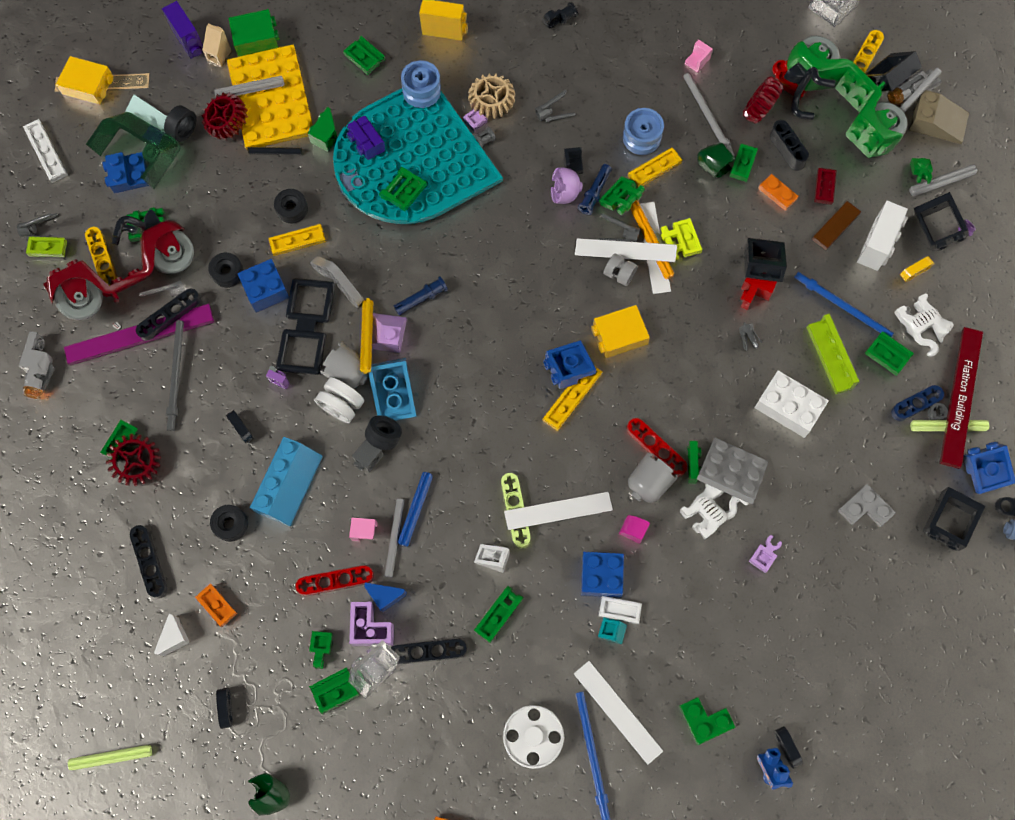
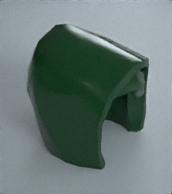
(715, 159)
(270, 795)

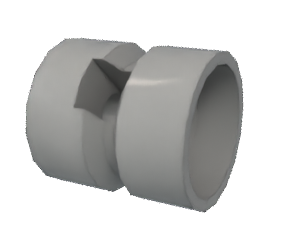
(624, 274)

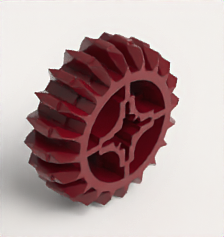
(763, 99)
(224, 116)
(129, 467)

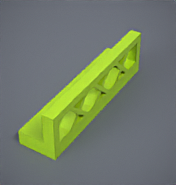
(833, 355)

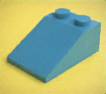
(392, 389)

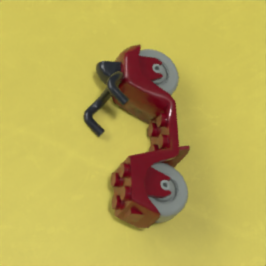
(162, 247)

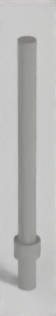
(705, 109)

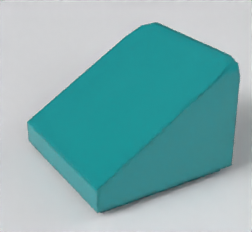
(612, 630)

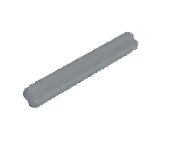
(253, 86)
(943, 180)

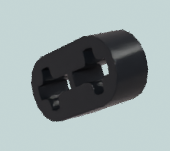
(239, 426)
(224, 708)
(788, 747)

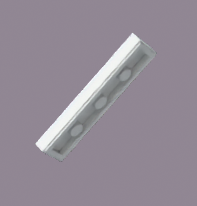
(45, 150)

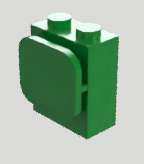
(254, 32)

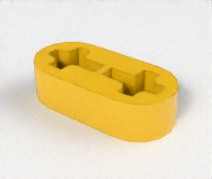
(917, 269)

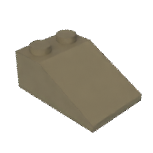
(939, 117)

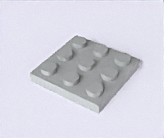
(733, 470)

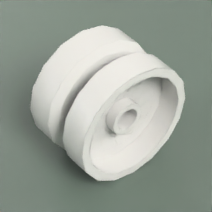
(339, 400)

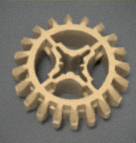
(486, 103)

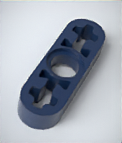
(921, 396)

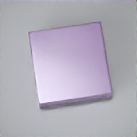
(474, 120)

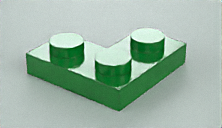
(703, 726)

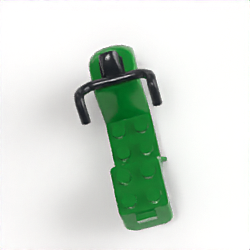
(818, 66)

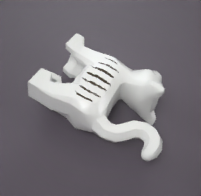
(923, 320)
(710, 511)

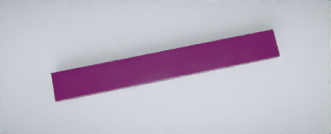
(128, 338)

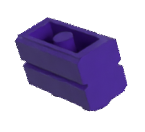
(365, 137)

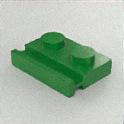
(364, 55)
(889, 353)
(333, 691)

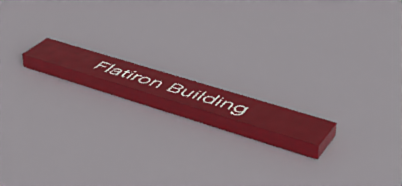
(961, 398)

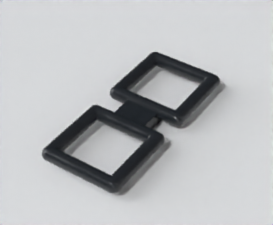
(305, 326)

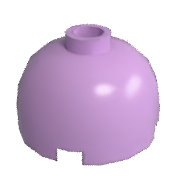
(566, 186)

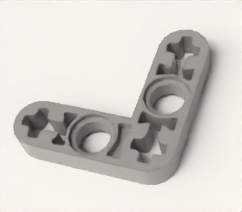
(332, 271)

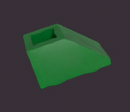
(323, 131)

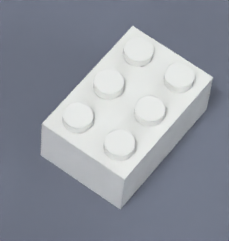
(883, 236)
(791, 404)

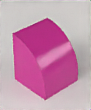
(634, 528)

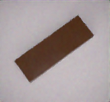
(836, 225)

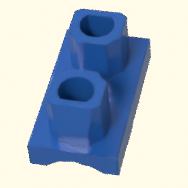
(775, 772)

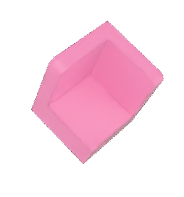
(699, 57)
(362, 529)

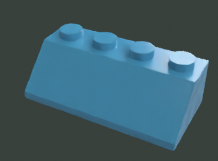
(286, 481)

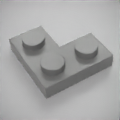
(867, 502)

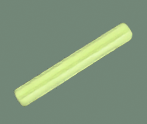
(940, 425)
(110, 757)

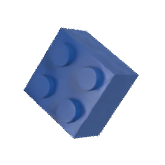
(263, 285)
(602, 574)

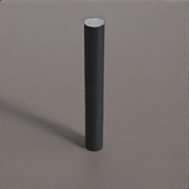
(275, 150)

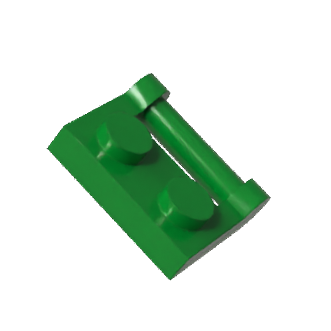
(407, 191)

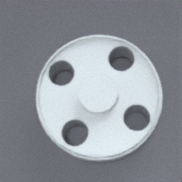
(533, 736)

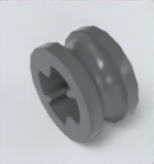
(932, 413)

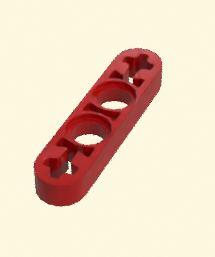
(655, 448)
(334, 580)

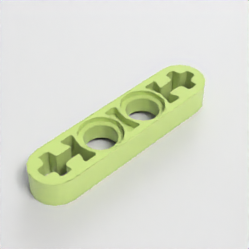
(505, 488)

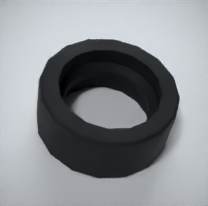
(172, 124)

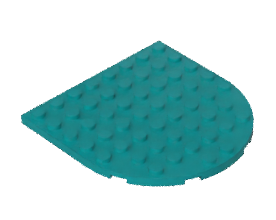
(425, 142)

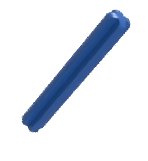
(415, 509)

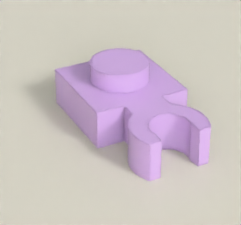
(764, 556)

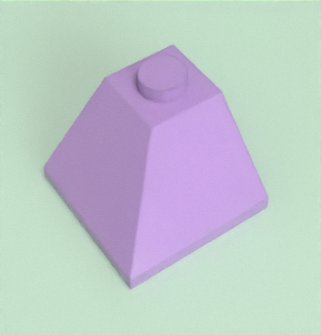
(388, 332)

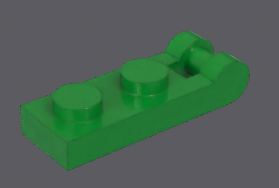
(498, 615)

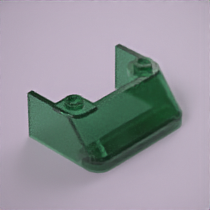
(159, 147)

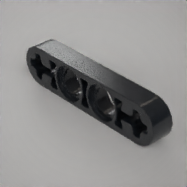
(170, 317)
(151, 560)
(427, 651)

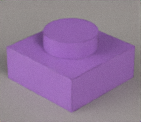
(277, 378)

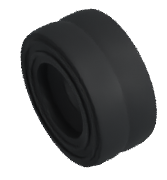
(290, 196)
(220, 261)
(383, 432)
(236, 531)

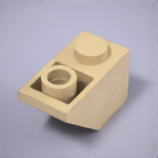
(216, 46)

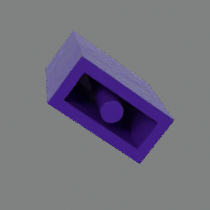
(183, 29)

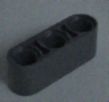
(792, 152)

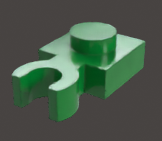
(922, 168)

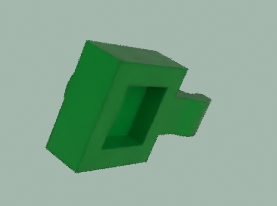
(320, 644)

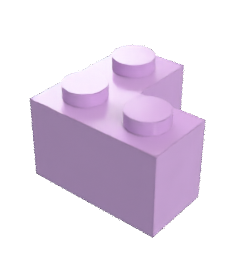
(364, 629)

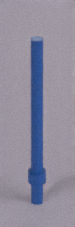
(811, 284)
(601, 798)

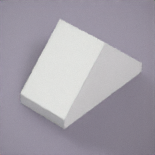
(492, 557)
(172, 637)

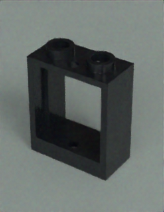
(894, 69)
(934, 206)
(755, 267)
(963, 503)

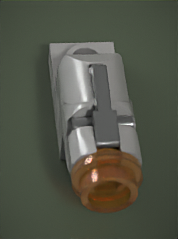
(906, 89)
(37, 365)

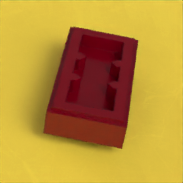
(825, 186)

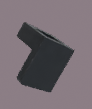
(573, 159)

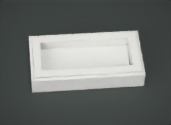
(620, 610)

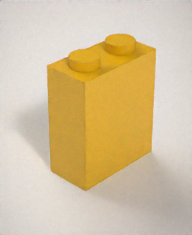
(443, 19)
(84, 80)
(620, 331)

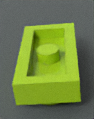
(46, 247)

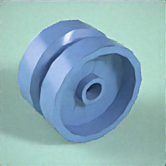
(421, 84)
(643, 131)

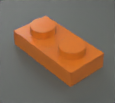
(778, 192)
(216, 605)

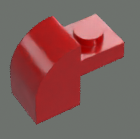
(756, 287)

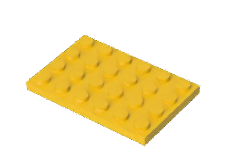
(273, 113)

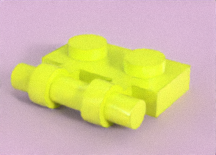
(686, 237)

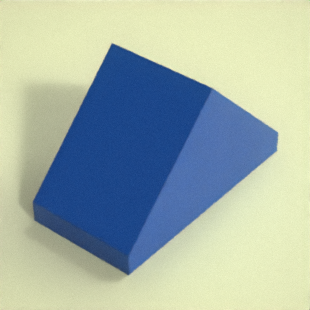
(384, 595)

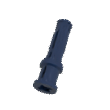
(592, 196)
(428, 292)

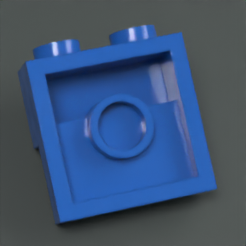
(124, 171)
(568, 364)
(989, 467)

